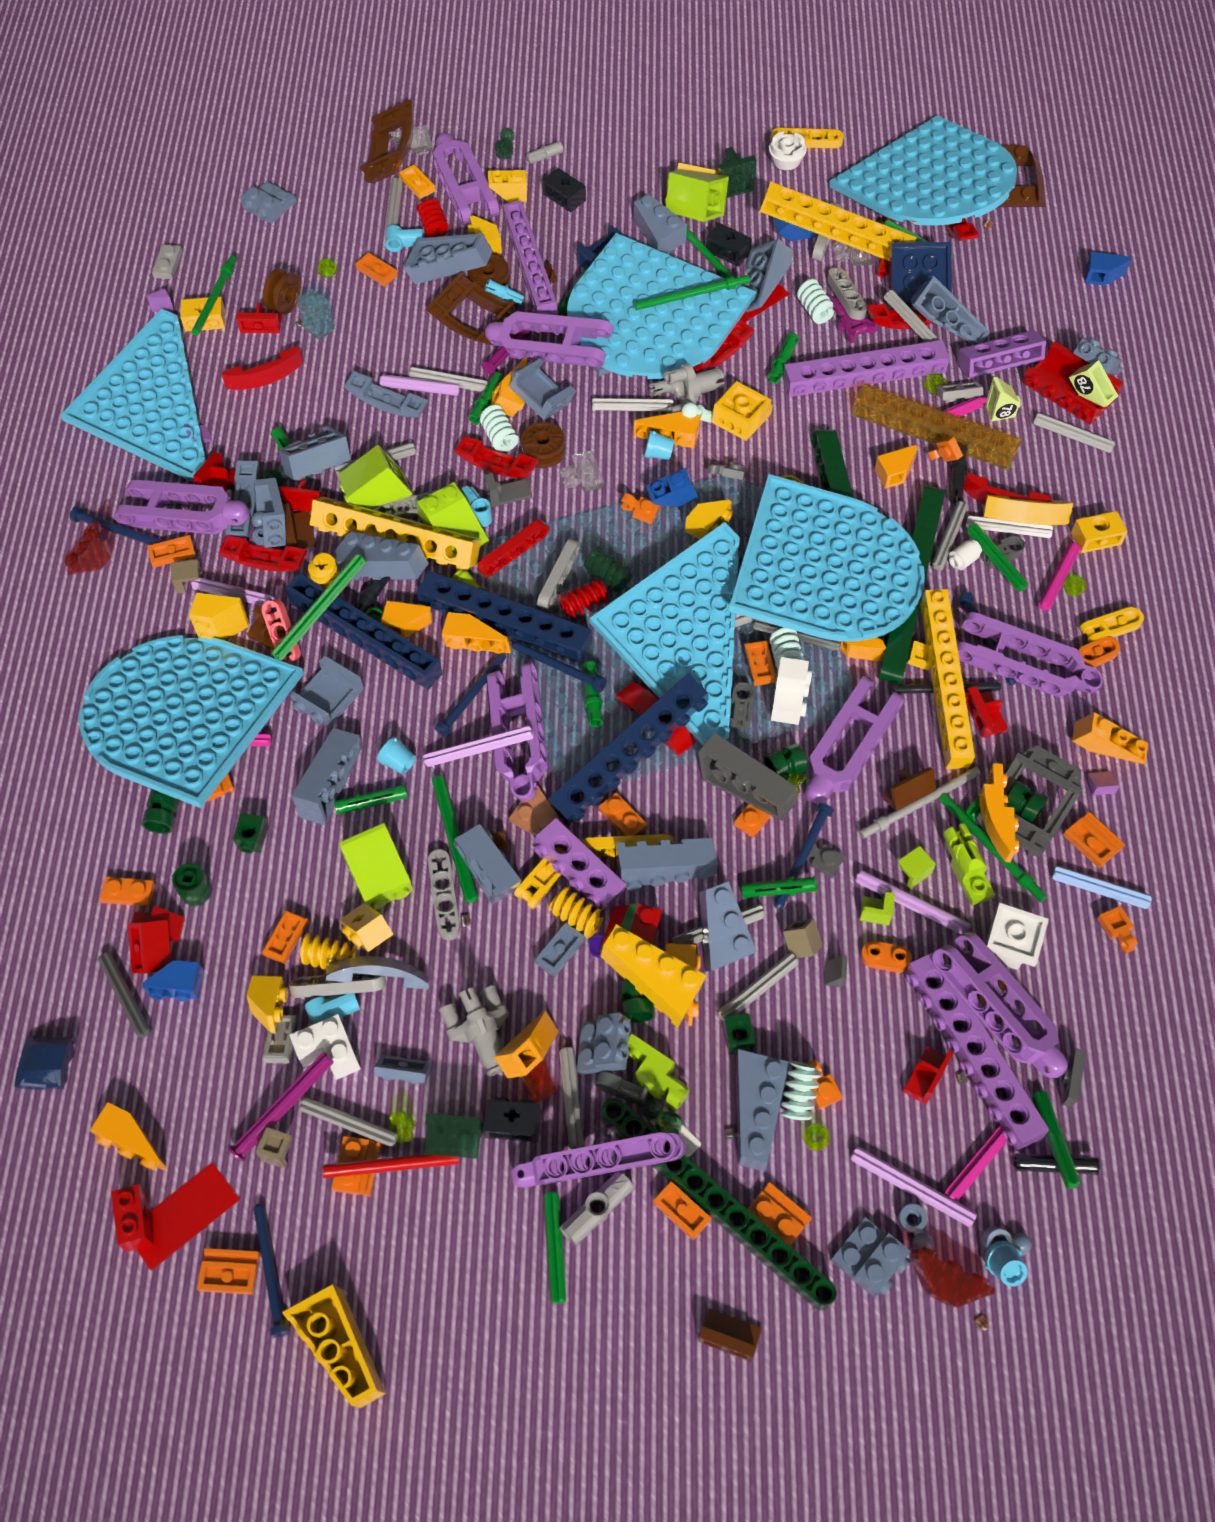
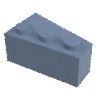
(659, 224)
(315, 454)
(487, 863)
(723, 928)

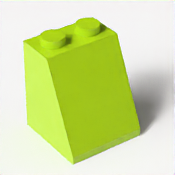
(696, 194)
(374, 480)
(376, 867)

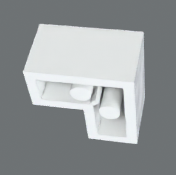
(791, 686)
(326, 1037)

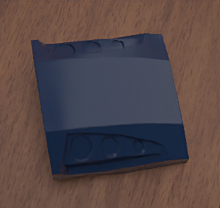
(44, 1062)

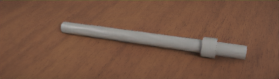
(882, 823)

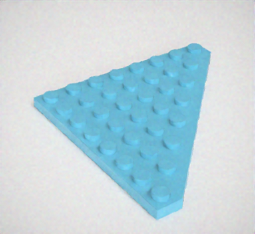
(146, 400)
(682, 626)

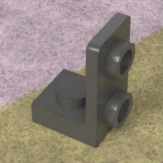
(506, 493)

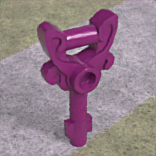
(849, 325)

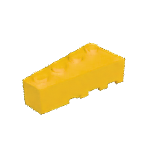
(654, 973)
(337, 1344)

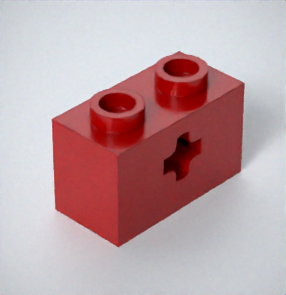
(132, 1218)

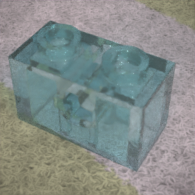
(315, 314)

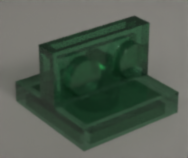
(740, 172)
(453, 1136)

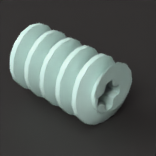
(815, 301)
(498, 428)
(785, 644)
(801, 1091)

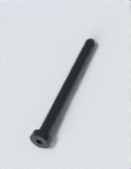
(928, 688)

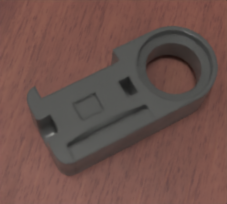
(1009, 553)
(741, 707)
(621, 1088)

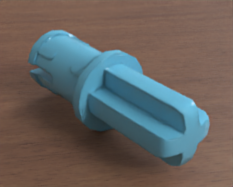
(503, 292)

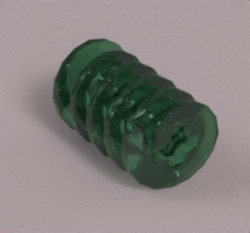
(607, 569)

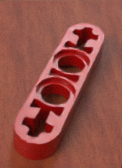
(513, 548)

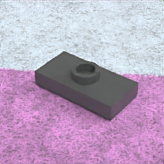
(1073, 1077)

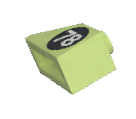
(1093, 384)
(1001, 400)

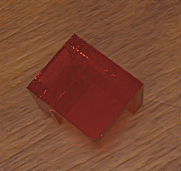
(539, 1083)

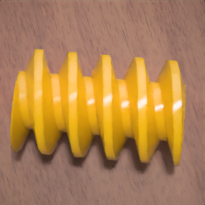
(323, 569)
(576, 913)
(322, 953)

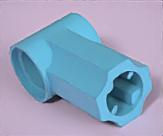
(398, 238)
(479, 505)
(324, 1008)

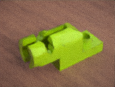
(968, 865)
(656, 1073)

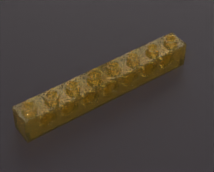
(933, 425)

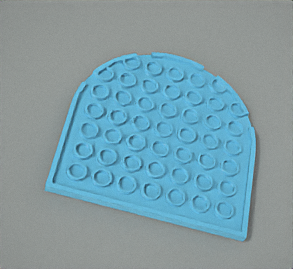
(932, 176)
(662, 335)
(827, 565)
(181, 712)

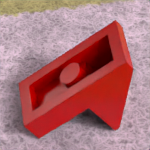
(175, 921)

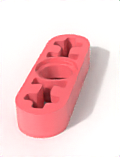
(272, 627)

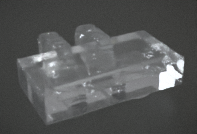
(857, 257)
(587, 472)

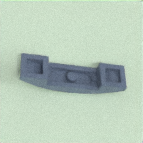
(385, 399)
(245, 475)
(343, 970)

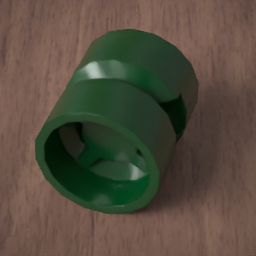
(787, 762)
(1025, 802)
(160, 813)
(191, 884)
(636, 1006)

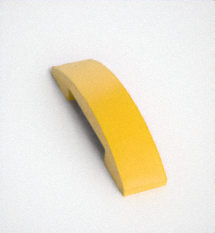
(1027, 510)

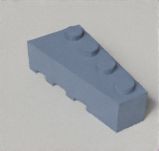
(382, 556)
(326, 776)
(759, 1099)

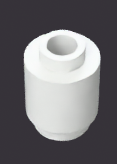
(965, 554)

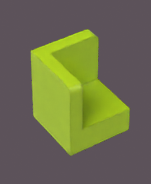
(916, 866)
(878, 910)

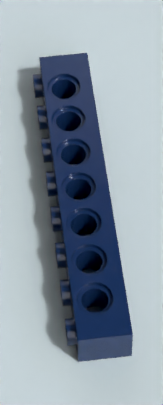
(471, 600)
(368, 633)
(685, 689)

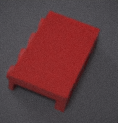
(1052, 381)

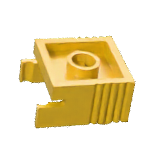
(741, 411)

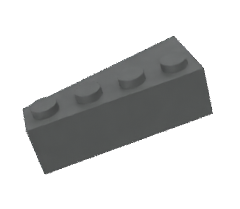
(746, 778)

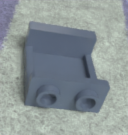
(539, 390)
(273, 519)
(328, 693)

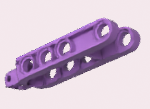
(467, 193)
(564, 353)
(161, 518)
(1004, 634)
(503, 708)
(826, 780)
(979, 973)
(630, 1153)

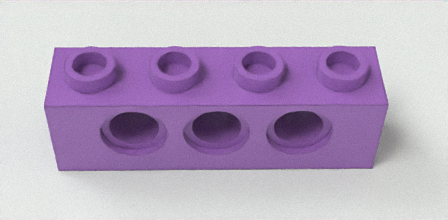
(1002, 353)
(576, 852)

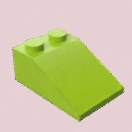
(451, 512)

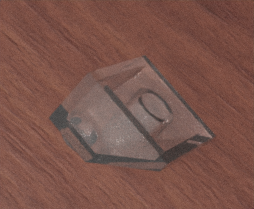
(420, 143)

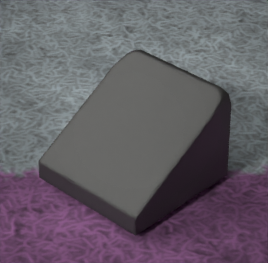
(836, 971)

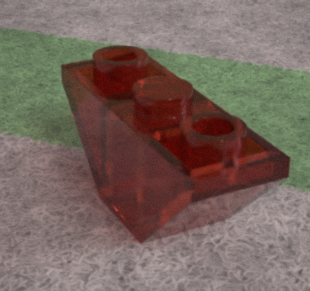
(90, 551)
(947, 1280)

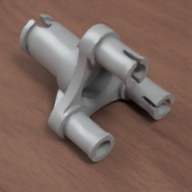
(687, 385)
(480, 1025)

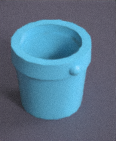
(658, 446)
(396, 756)
(1006, 1263)

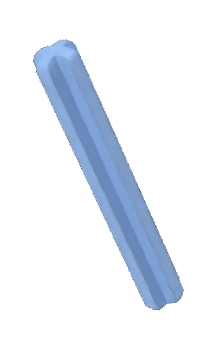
(1101, 887)

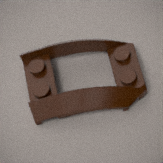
(379, 163)
(1026, 195)
(453, 296)

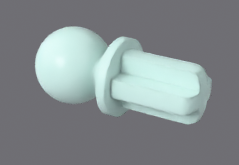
(691, 410)

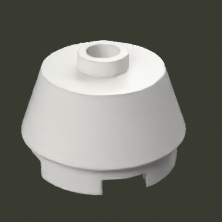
(787, 150)

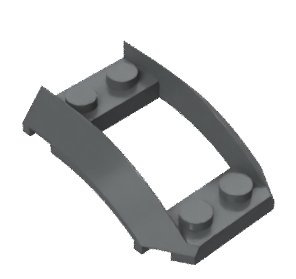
(1056, 771)

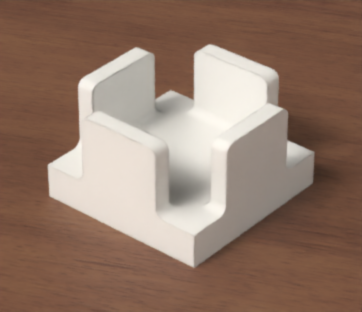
(1016, 936)

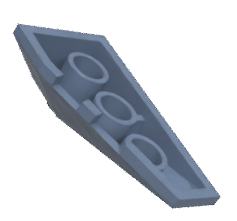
(766, 268)
(944, 309)

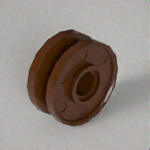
(496, 270)
(281, 291)
(545, 443)

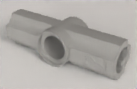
(585, 1220)

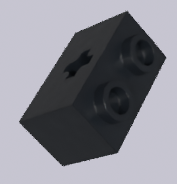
(564, 190)
(728, 244)
(524, 1126)

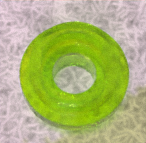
(326, 268)
(1078, 588)
(819, 1130)

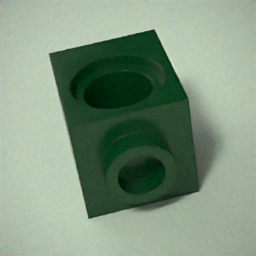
(250, 824)
(742, 1024)

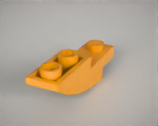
(997, 817)

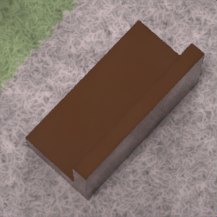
(298, 528)
(730, 1335)

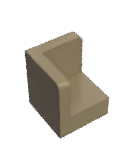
(183, 572)
(803, 938)
(274, 1147)

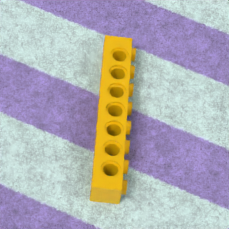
(831, 221)
(466, 546)
(947, 680)

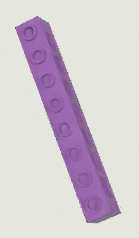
(529, 259)
(865, 368)
(989, 1057)

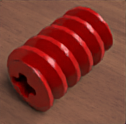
(432, 218)
(583, 598)

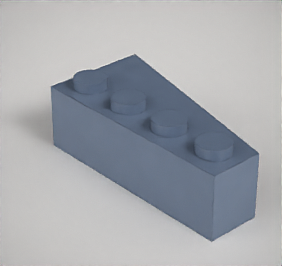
(446, 256)
(665, 862)

